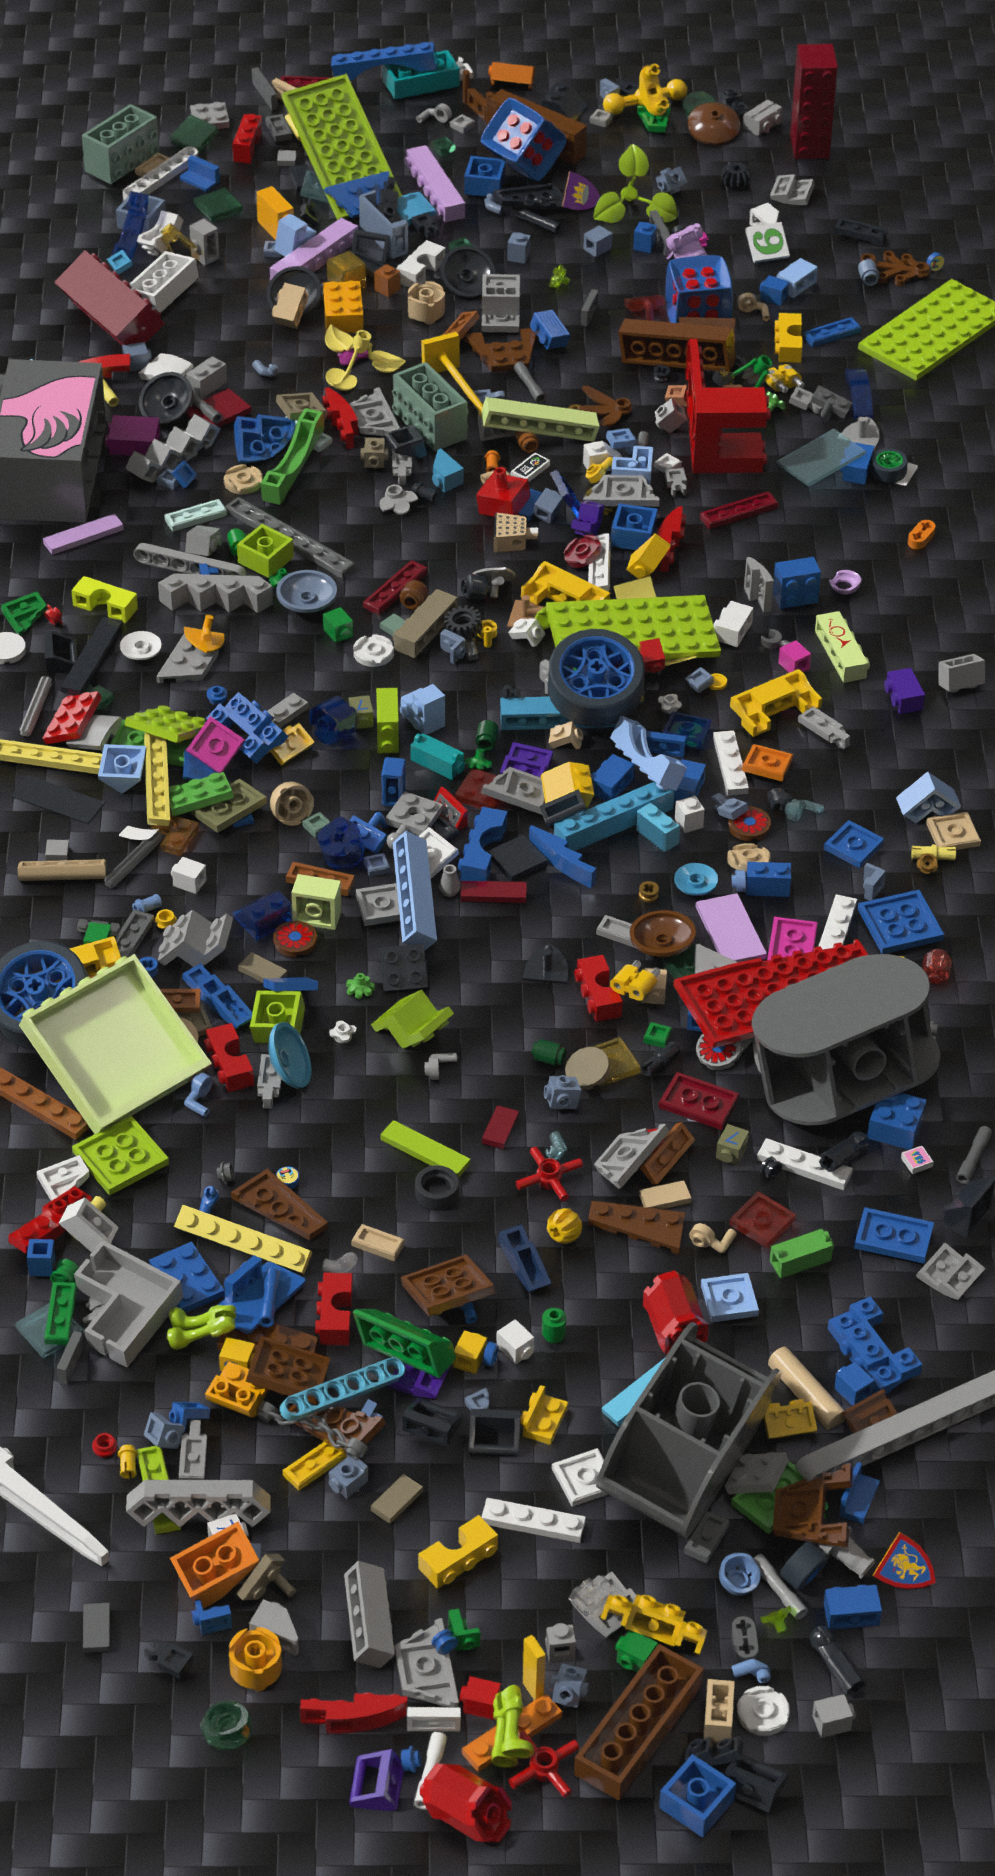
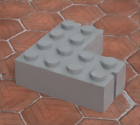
(134, 1300)

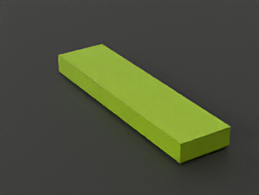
(424, 1148)
(153, 1468)

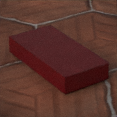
(500, 1127)

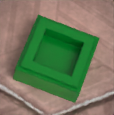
(657, 1035)

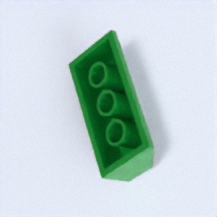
(404, 1341)

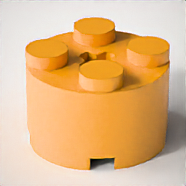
(255, 1658)

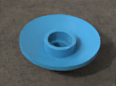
(696, 879)

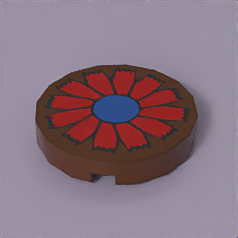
(750, 825)
(295, 938)

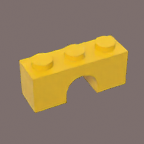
(788, 337)
(443, 1565)

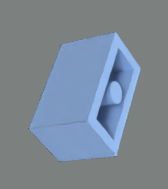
(800, 276)

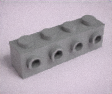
(369, 1614)

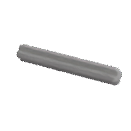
(35, 706)

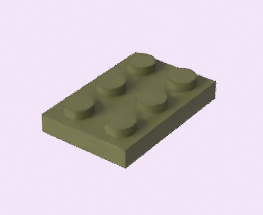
(227, 812)

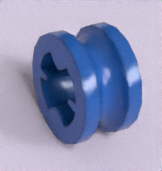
(149, 962)
(444, 1642)

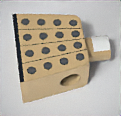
(511, 532)

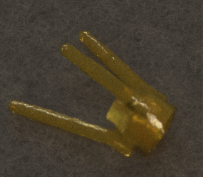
(171, 234)

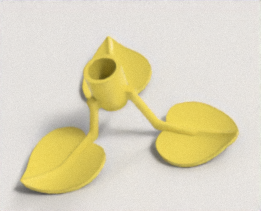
(341, 341)

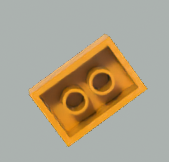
(343, 306)

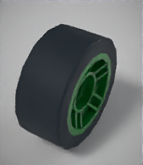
(889, 465)

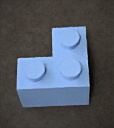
(292, 234)
(638, 465)
(424, 709)
(926, 796)

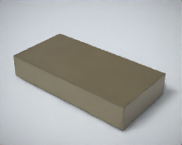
(261, 968)
(396, 1498)

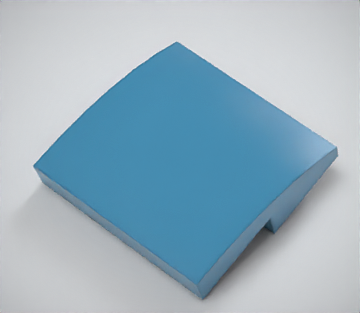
(413, 205)

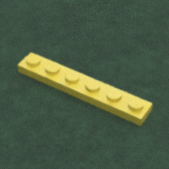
(50, 756)
(156, 780)
(243, 1239)

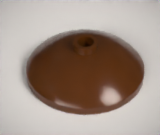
(714, 123)
(662, 933)

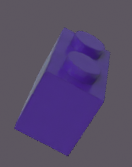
(904, 691)

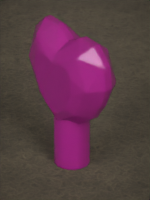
(346, 356)

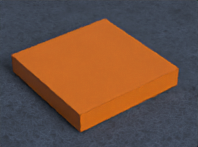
(767, 762)

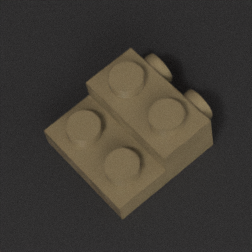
(294, 404)

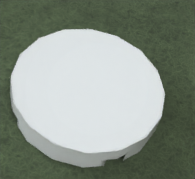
(11, 647)
(373, 650)
(763, 1711)

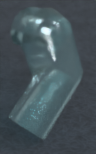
(558, 1147)

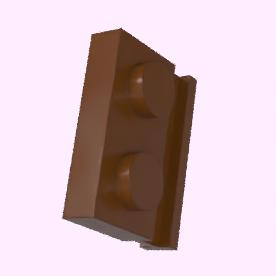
(869, 1412)

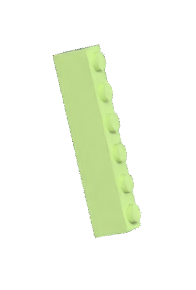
(540, 419)

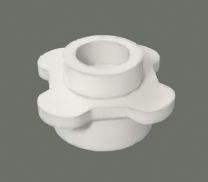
(669, 703)
(342, 1032)

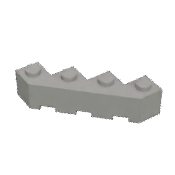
(178, 447)
(206, 590)
(210, 1498)

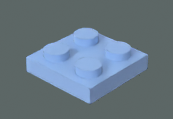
(729, 1297)

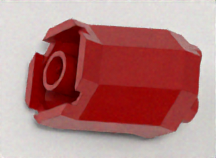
(672, 1308)
(466, 1802)

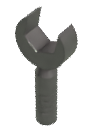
(775, 641)

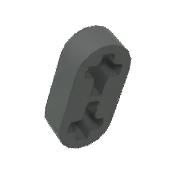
(749, 1640)

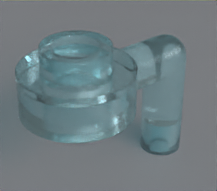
(795, 808)

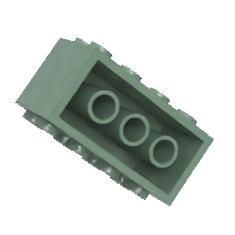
(120, 144)
(430, 405)

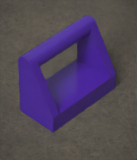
(388, 1783)

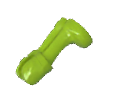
(217, 1321)
(507, 1744)

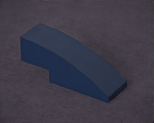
(523, 1258)

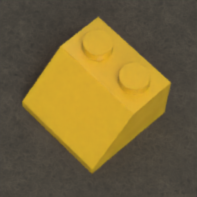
(567, 779)

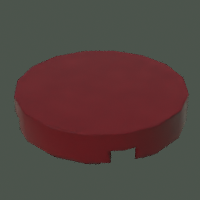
(583, 551)

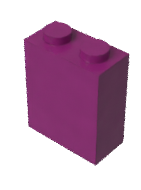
(131, 434)

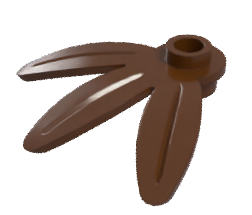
(610, 407)

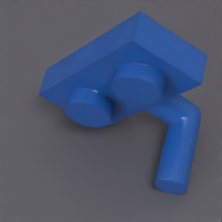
(372, 837)

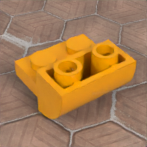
(234, 1393)

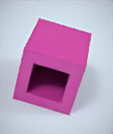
(794, 657)

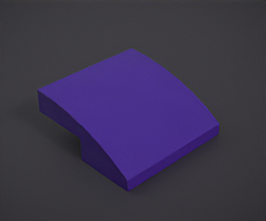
(528, 759)
(418, 1382)

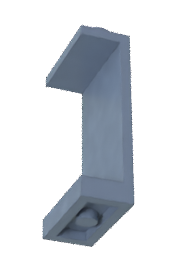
(374, 221)

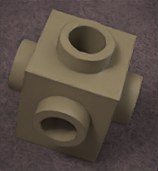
(374, 453)

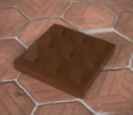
(447, 1285)
(286, 1368)

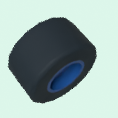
(804, 1565)

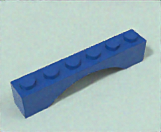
(419, 57)

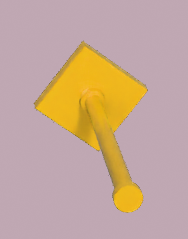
(442, 355)

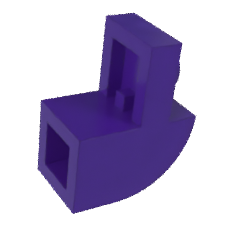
(589, 518)

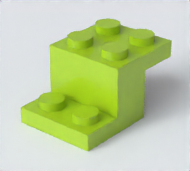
(413, 1020)

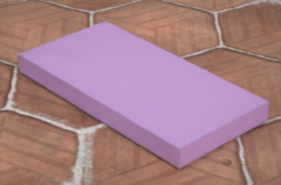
(730, 928)

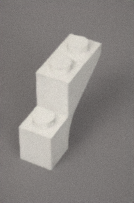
(151, 239)

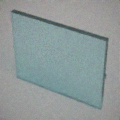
(821, 457)

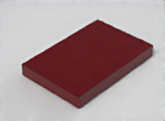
(226, 403)
(699, 1100)

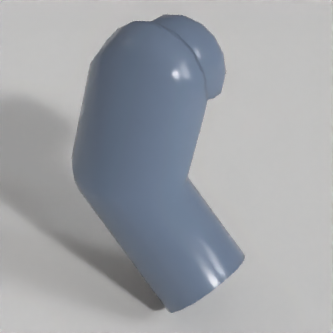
(264, 371)

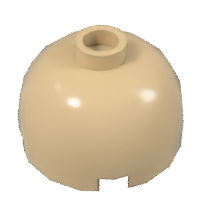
(291, 803)

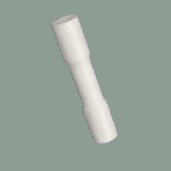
(434, 1755)

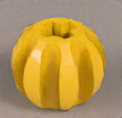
(564, 1226)

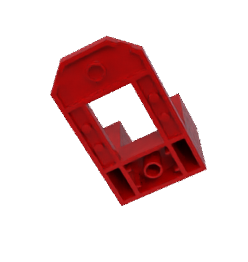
(720, 408)

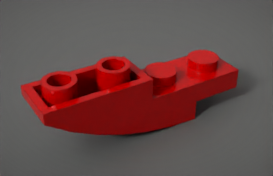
(342, 416)
(672, 533)
(47, 1224)
(363, 1714)

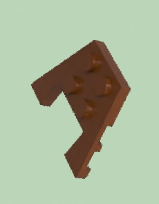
(503, 355)
(801, 1509)

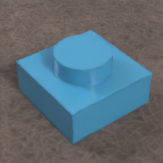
(120, 262)

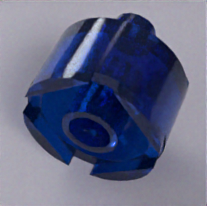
(333, 720)
(341, 843)

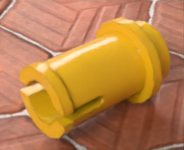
(127, 1460)

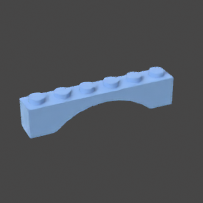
(631, 738)

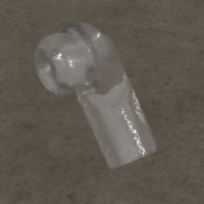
(342, 1265)

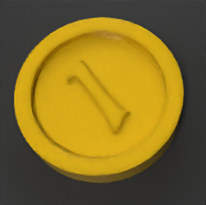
(720, 682)

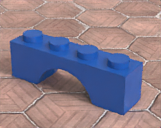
(489, 828)

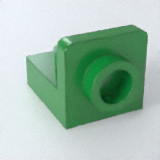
(466, 1637)

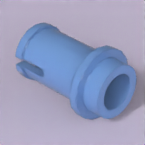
(147, 904)

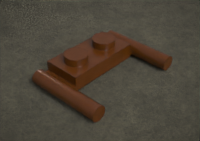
(475, 99)

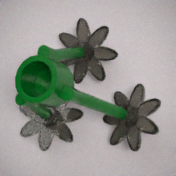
(760, 366)

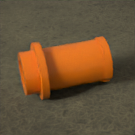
(492, 459)

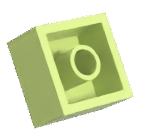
(316, 901)

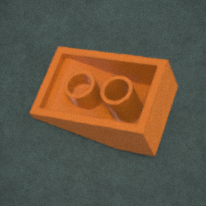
(215, 1564)

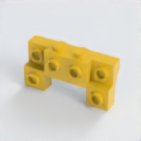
(560, 586)
(773, 697)
(97, 955)
(655, 1620)

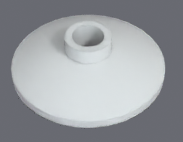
(140, 645)

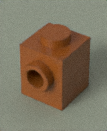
(387, 280)

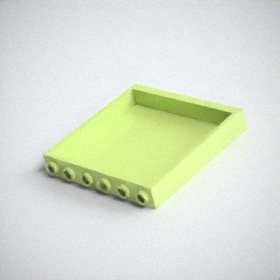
(114, 1043)

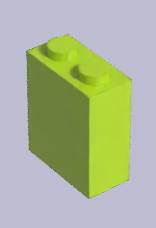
(387, 720)

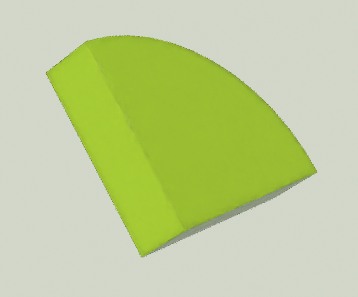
(542, 618)

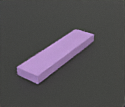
(83, 534)

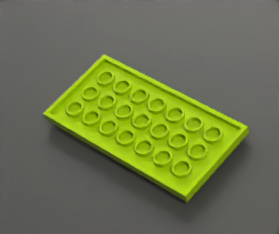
(335, 134)
(931, 330)
(678, 621)

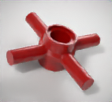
(549, 1174)
(545, 1773)

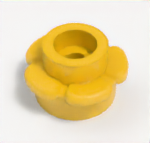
(165, 918)

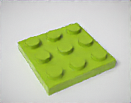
(166, 723)
(120, 1155)

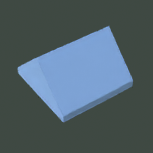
(122, 766)

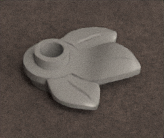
(397, 499)

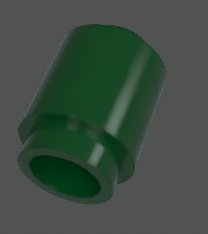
(487, 735)
(549, 1052)

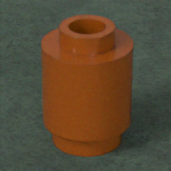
(527, 441)

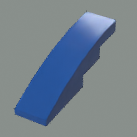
(561, 857)
(218, 996)

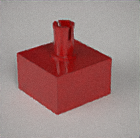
(503, 494)

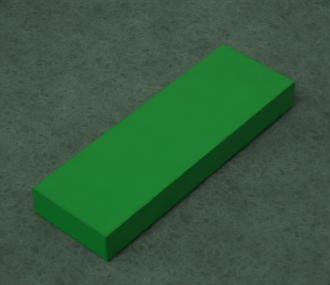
(60, 1313)

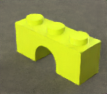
(119, 602)

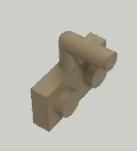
(266, 1571)

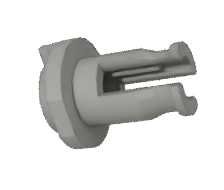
(850, 1556)

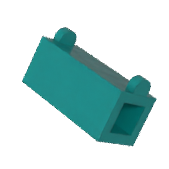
(437, 756)

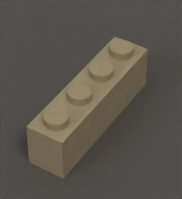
(424, 623)

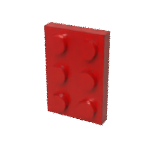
(72, 717)

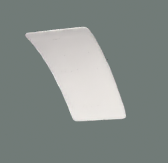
(137, 834)

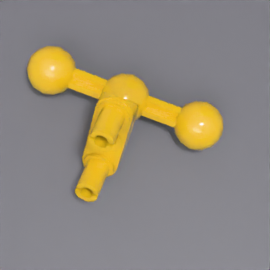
(648, 94)

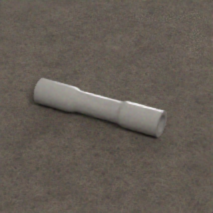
(788, 1598)

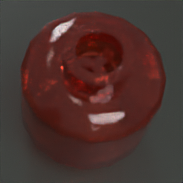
(937, 965)

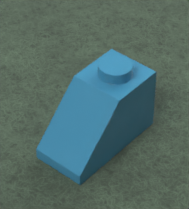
(446, 472)

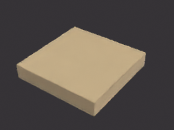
(953, 831)

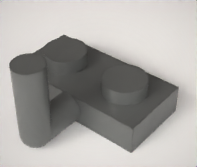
(830, 402)

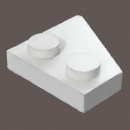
(63, 1176)

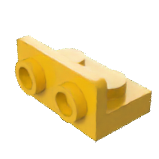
(294, 745)
(543, 1416)
(790, 1419)

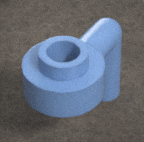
(739, 881)
(200, 1086)

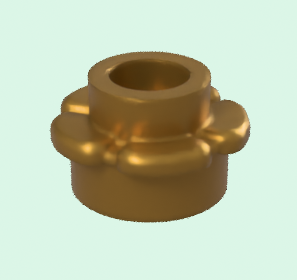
(931, 859)

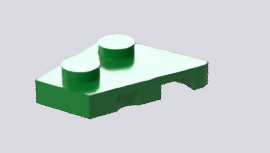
(654, 123)
(24, 612)

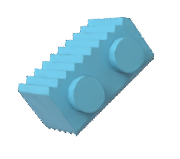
(657, 827)

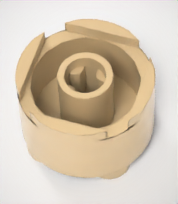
(426, 302)

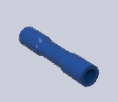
(268, 1307)

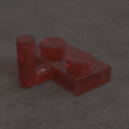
(647, 302)

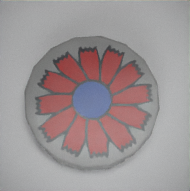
(719, 1057)

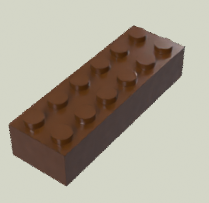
(573, 130)
(666, 344)
(638, 1722)

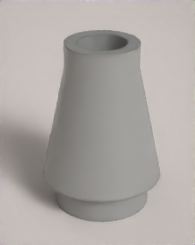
(449, 882)

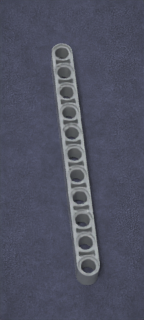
(902, 1428)

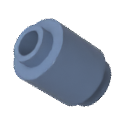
(868, 272)

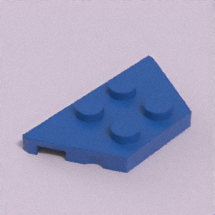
(348, 193)

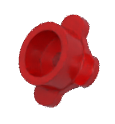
(53, 615)

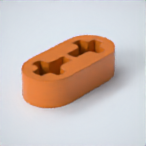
(925, 531)

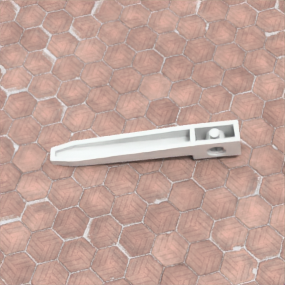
(46, 1513)

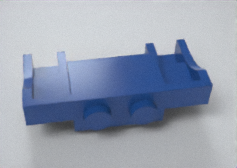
(257, 724)
(864, 1346)

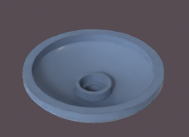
(306, 591)

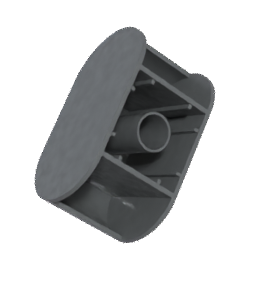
(845, 1039)
(686, 1433)

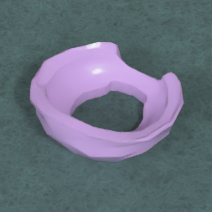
(849, 577)

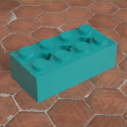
(406, 81)

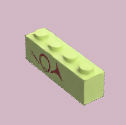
(841, 647)

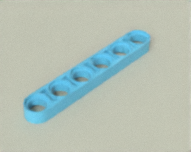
(341, 1386)

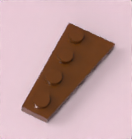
(279, 1203)
(649, 1224)
(275, 1332)
(348, 1423)

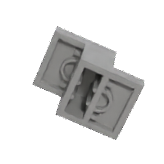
(500, 303)
(195, 939)

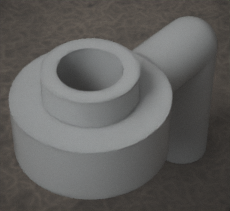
(441, 112)
(432, 1066)

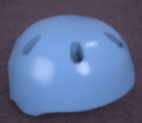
(737, 1580)

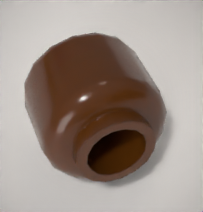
(413, 594)

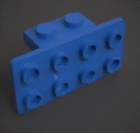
(246, 1291)

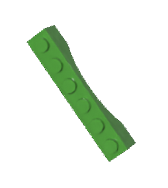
(280, 479)

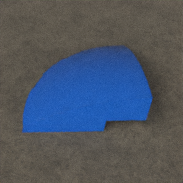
(261, 437)

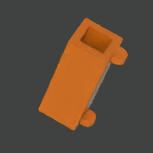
(512, 73)

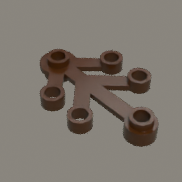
(916, 269)

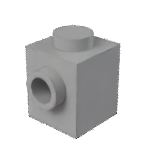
(670, 416)

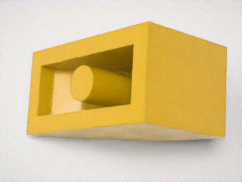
(648, 557)

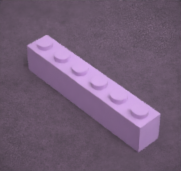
(435, 183)
(320, 248)

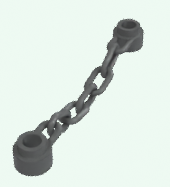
(353, 1448)

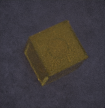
(346, 268)

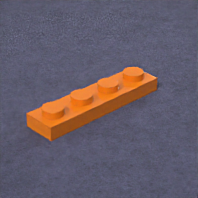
(532, 1720)

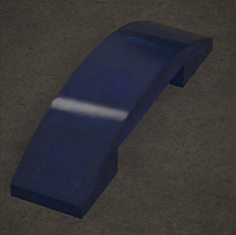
(133, 225)
(860, 392)

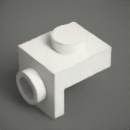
(527, 629)

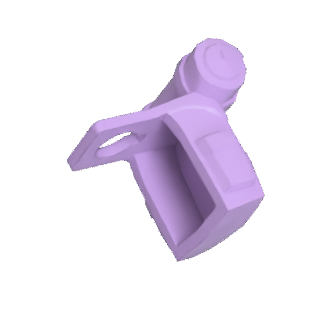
(686, 243)

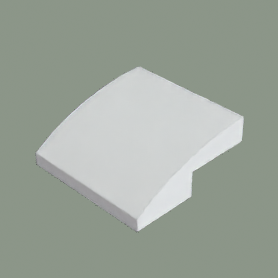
(165, 363)

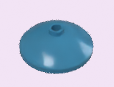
(289, 1055)

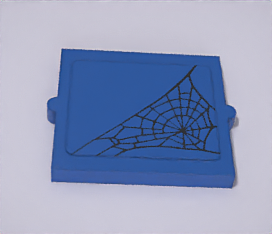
(194, 768)

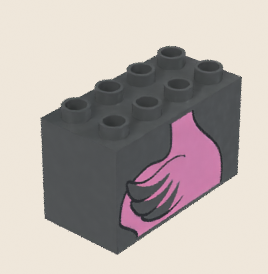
(50, 439)

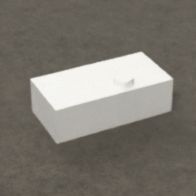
(166, 279)

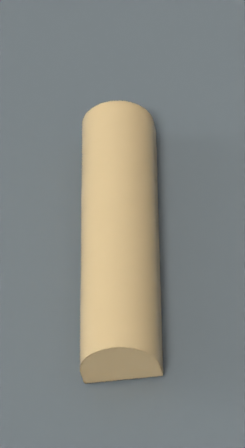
(62, 870)
(806, 1387)

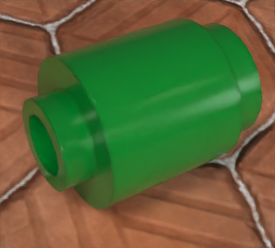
(233, 538)
(554, 1325)

